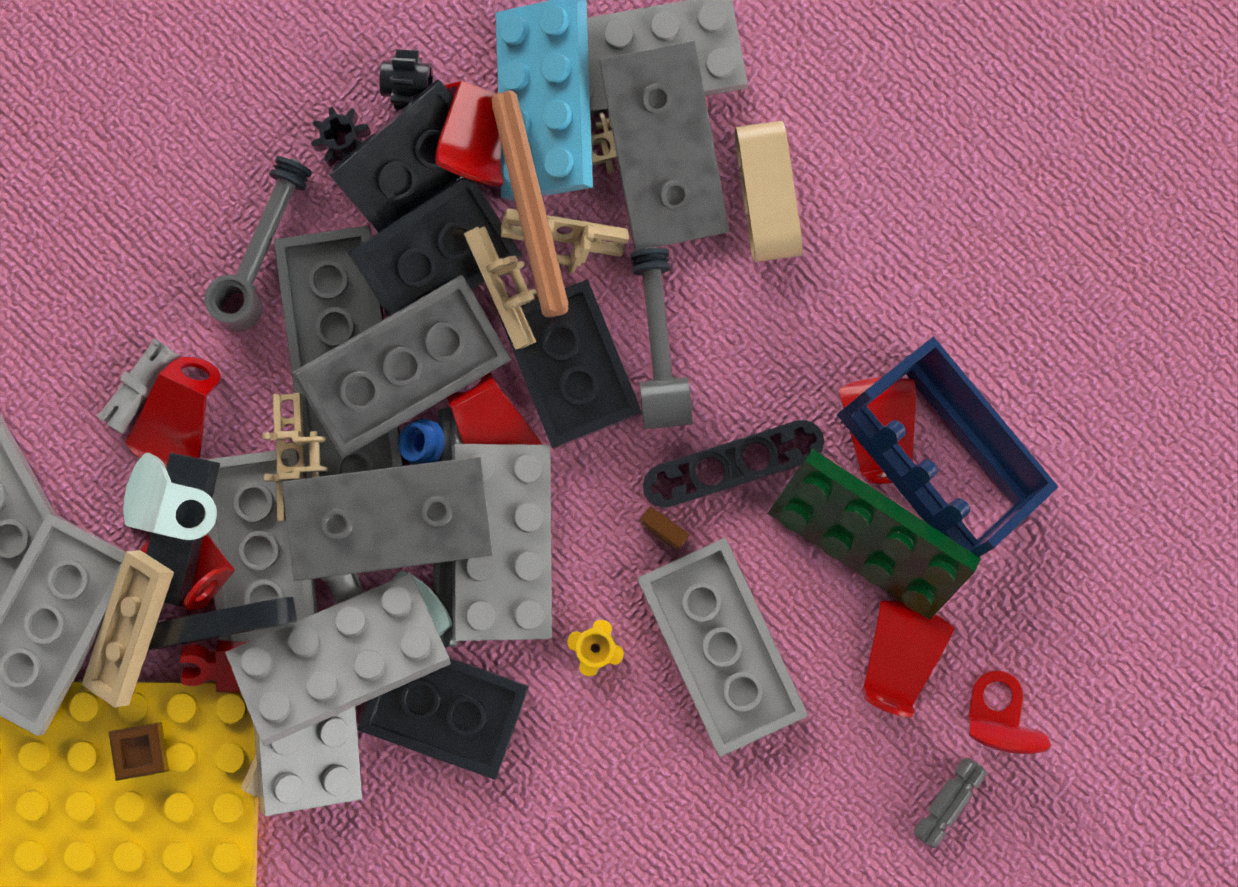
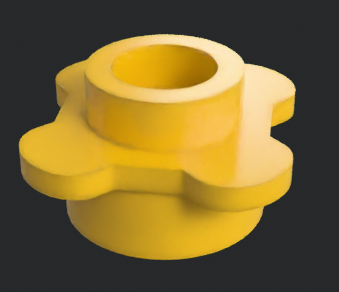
(591, 661)

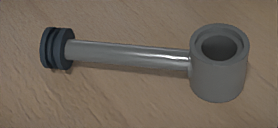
(289, 176)
(664, 398)

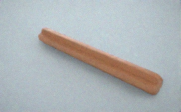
(530, 204)

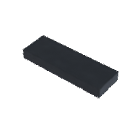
(176, 553)

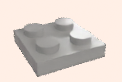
(310, 766)

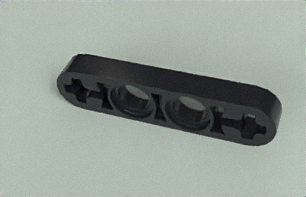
(731, 459)
(224, 622)

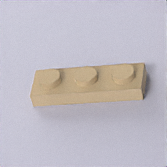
(127, 628)

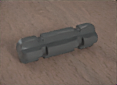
(950, 802)

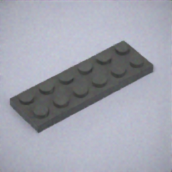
(322, 308)

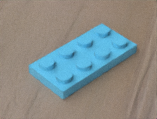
(547, 66)

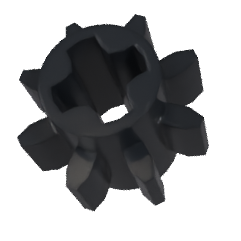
(404, 77)
(328, 135)

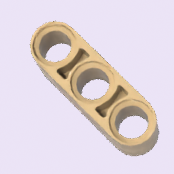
(768, 191)

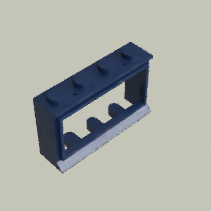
(977, 428)

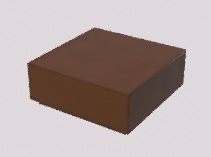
(664, 528)
(138, 751)

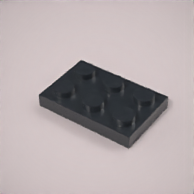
(398, 162)
(429, 247)
(574, 369)
(451, 715)

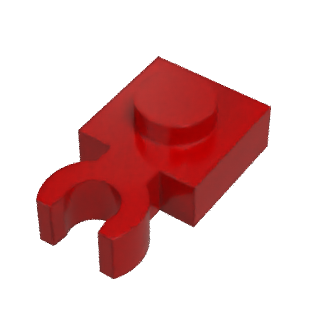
(211, 666)

